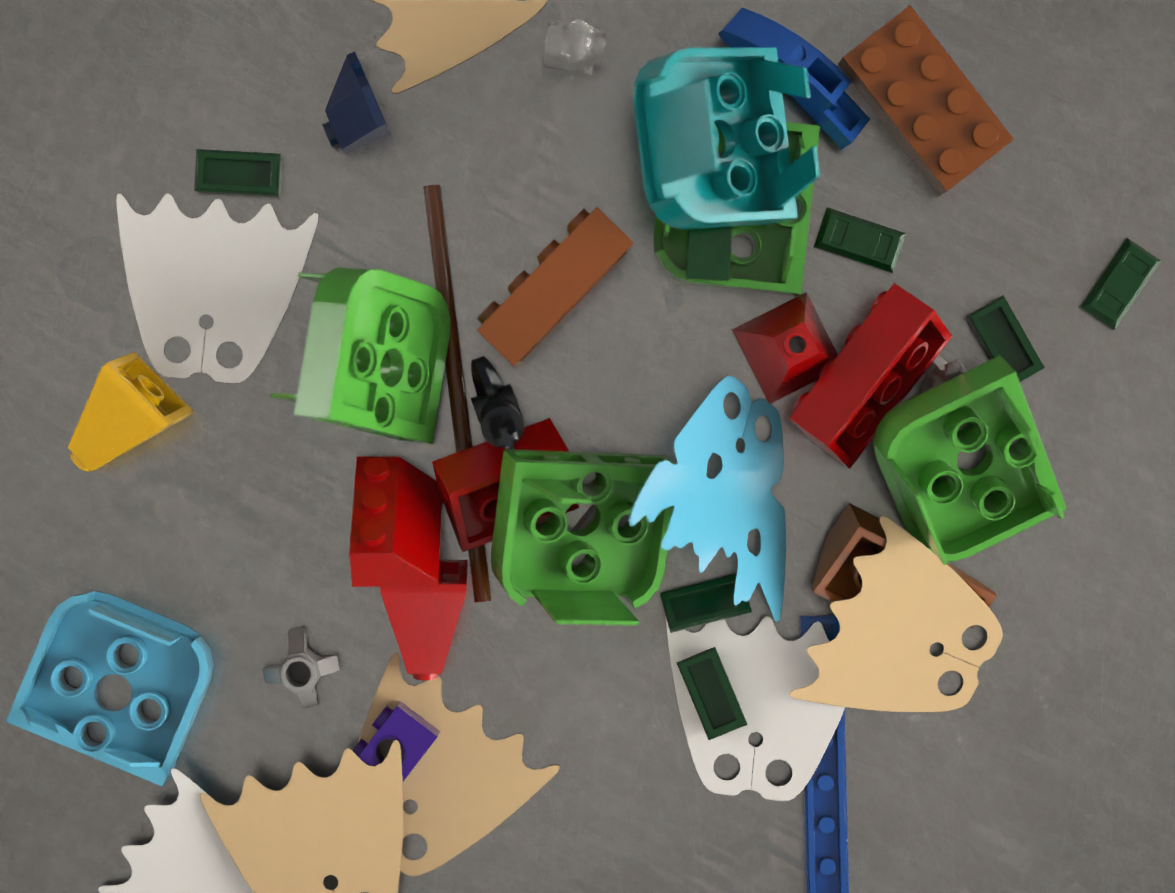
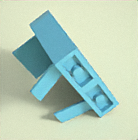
(87, 634)

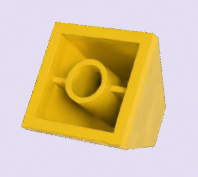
(124, 411)

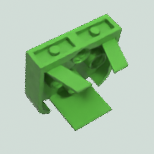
(778, 248)
(345, 361)
(923, 442)
(538, 558)

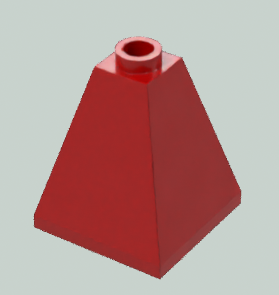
(768, 351)
(427, 619)

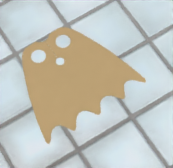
(448, 32)
(888, 629)
(464, 778)
(318, 828)

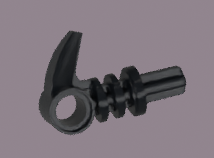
(495, 406)

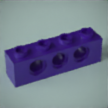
(405, 726)

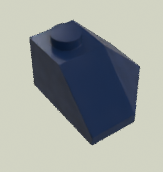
(353, 110)

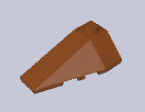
(861, 535)

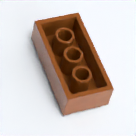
(925, 100)
(555, 286)

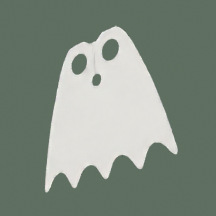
(210, 267)
(762, 674)
(183, 852)

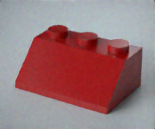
(472, 480)
(394, 525)

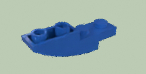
(827, 82)

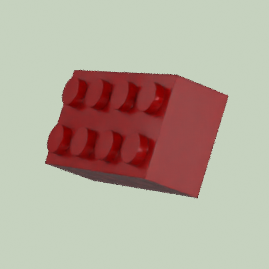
(870, 374)

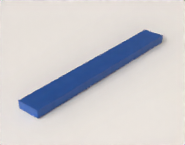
(827, 801)

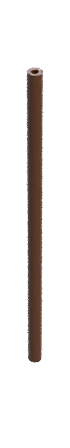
(454, 365)

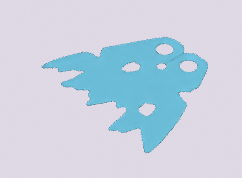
(734, 502)

